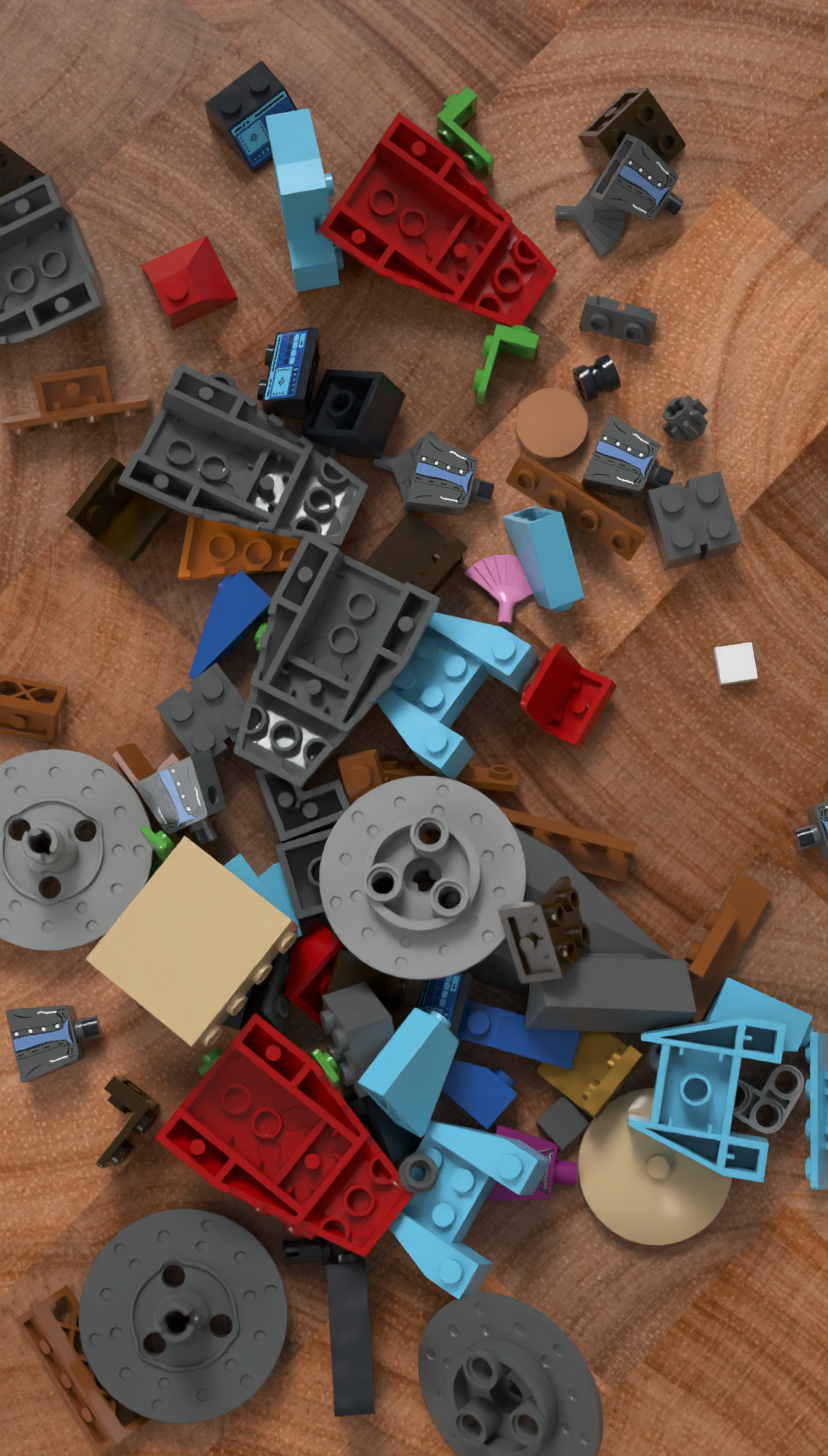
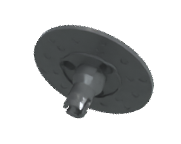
(130, 1297)
(507, 1381)

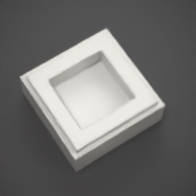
(735, 664)

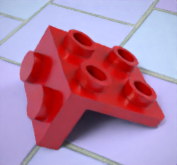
(566, 697)

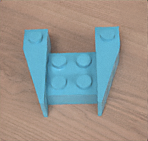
(303, 199)
(444, 677)
(699, 1088)
(438, 1220)

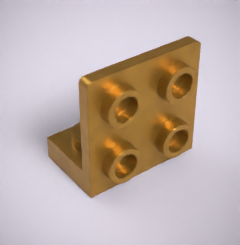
(597, 1072)

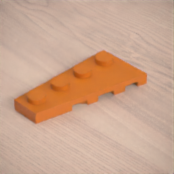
(224, 549)

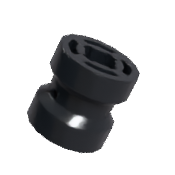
(596, 378)

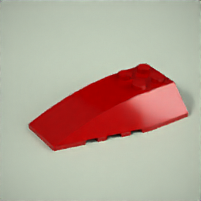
(437, 229)
(286, 1141)

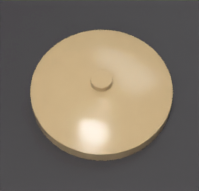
(642, 1184)

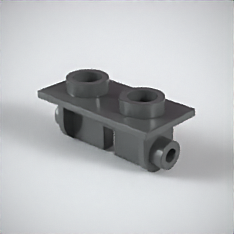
(604, 317)
(273, 1004)

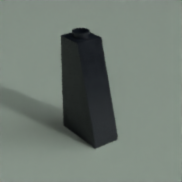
(350, 1336)

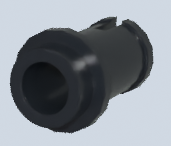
(307, 1251)

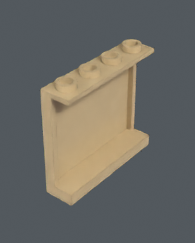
(193, 944)

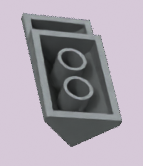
(613, 995)

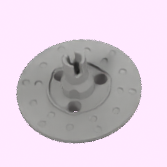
(98, 878)
(408, 929)

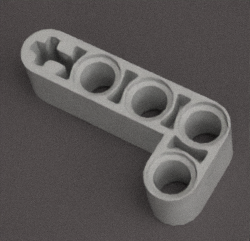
(753, 1098)

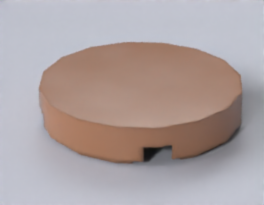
(551, 424)

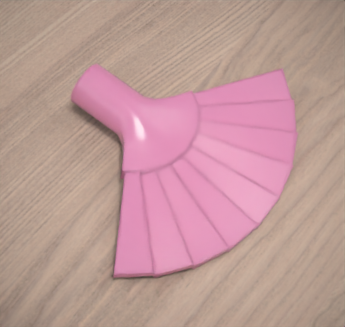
(504, 581)

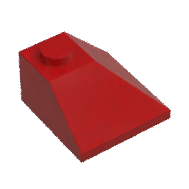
(189, 282)
(311, 970)

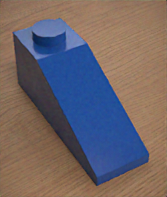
(232, 617)
(508, 1033)
(479, 1090)

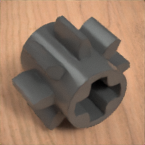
(684, 418)

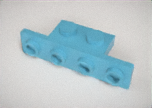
(817, 1125)

